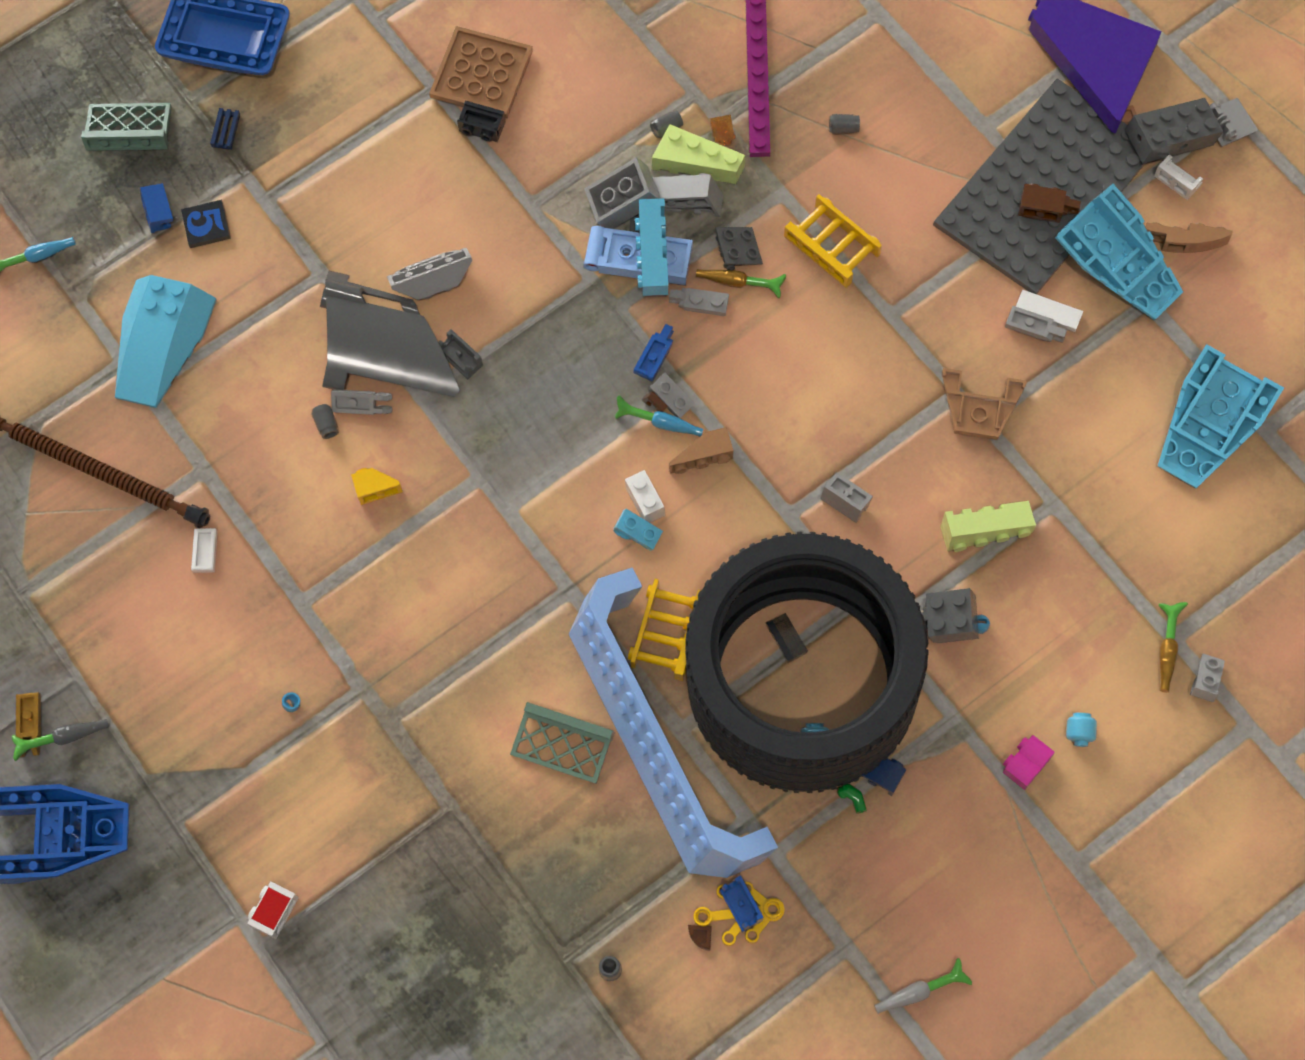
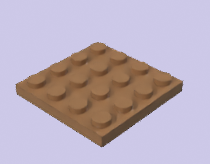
(481, 70)

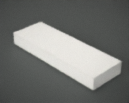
(1063, 315)

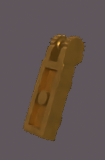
(28, 718)

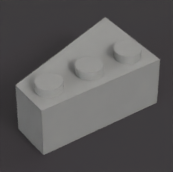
(690, 193)

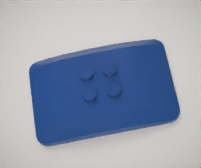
(224, 34)

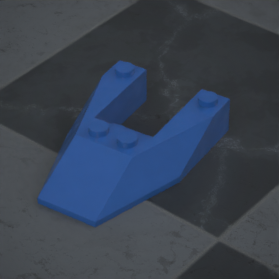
(70, 830)

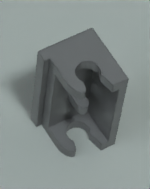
(461, 355)

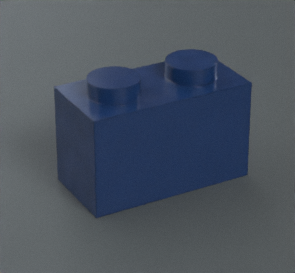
(886, 775)

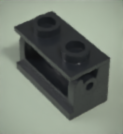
(481, 121)

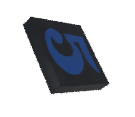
(205, 223)

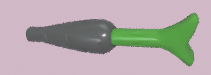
(60, 735)

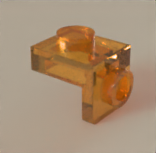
(722, 130)

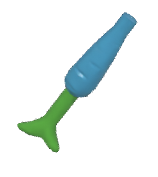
(38, 252)
(659, 419)

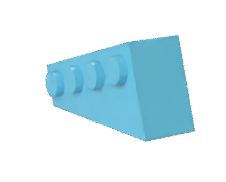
(652, 246)

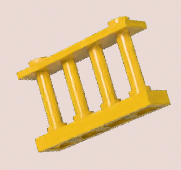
(827, 259)
(678, 665)

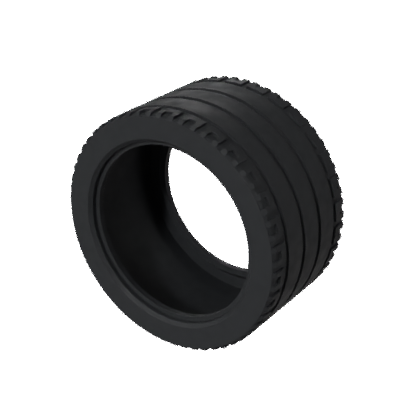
(821, 571)

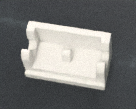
(1177, 178)

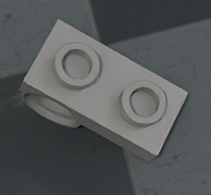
(671, 395)
(1208, 678)

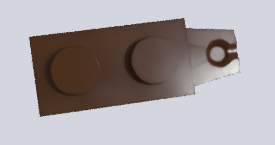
(1046, 203)

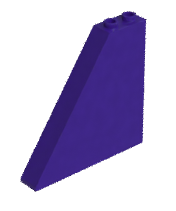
(1096, 52)

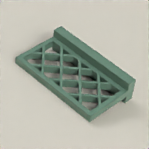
(126, 138)
(567, 723)

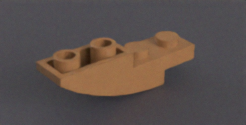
(1194, 239)

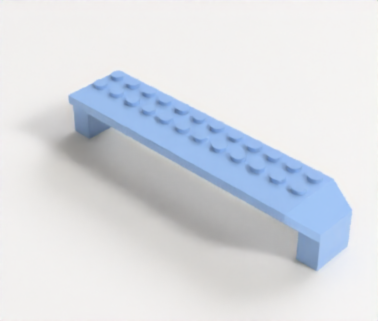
(700, 844)

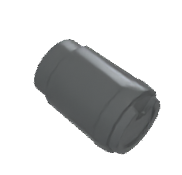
(844, 123)
(660, 124)
(325, 421)
(610, 968)

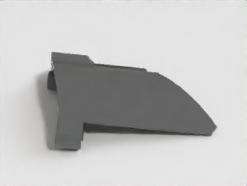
(380, 340)

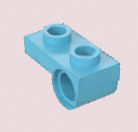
(636, 528)

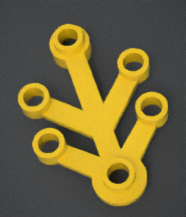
(727, 915)

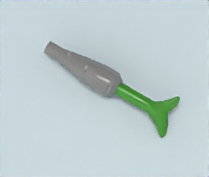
(921, 990)

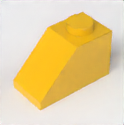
(374, 485)

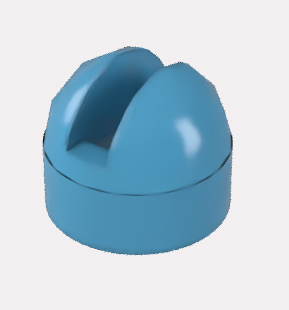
(983, 627)
(294, 699)

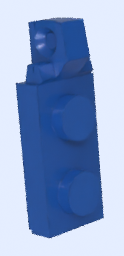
(654, 354)

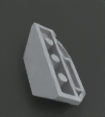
(432, 274)

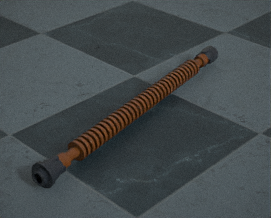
(110, 475)

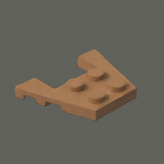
(977, 413)

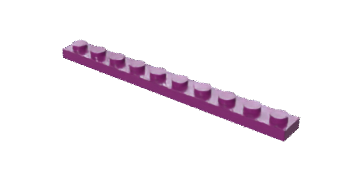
(757, 78)

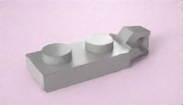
(700, 301)
(1034, 325)

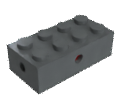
(1173, 130)

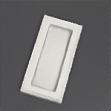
(204, 550)

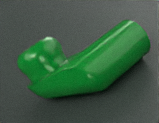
(855, 795)

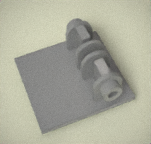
(1233, 121)

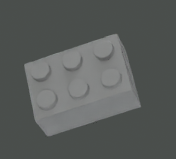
(617, 195)

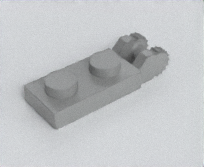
(359, 402)

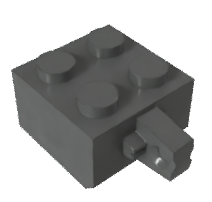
(951, 616)

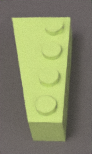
(695, 155)

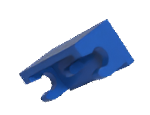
(156, 207)
(741, 904)

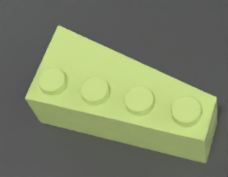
(987, 525)

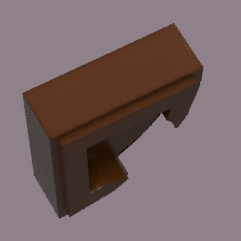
(652, 398)
(701, 936)

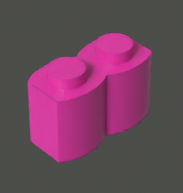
(1028, 761)

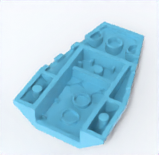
(1120, 252)
(158, 336)
(1214, 416)

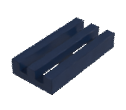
(221, 113)

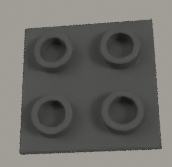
(738, 246)

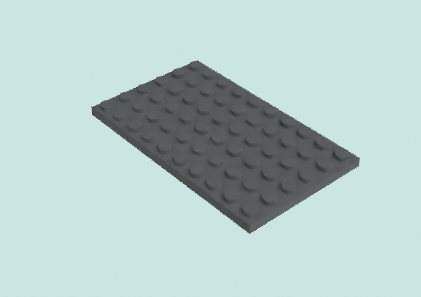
(1052, 146)

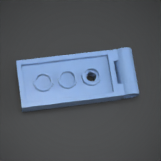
(608, 248)

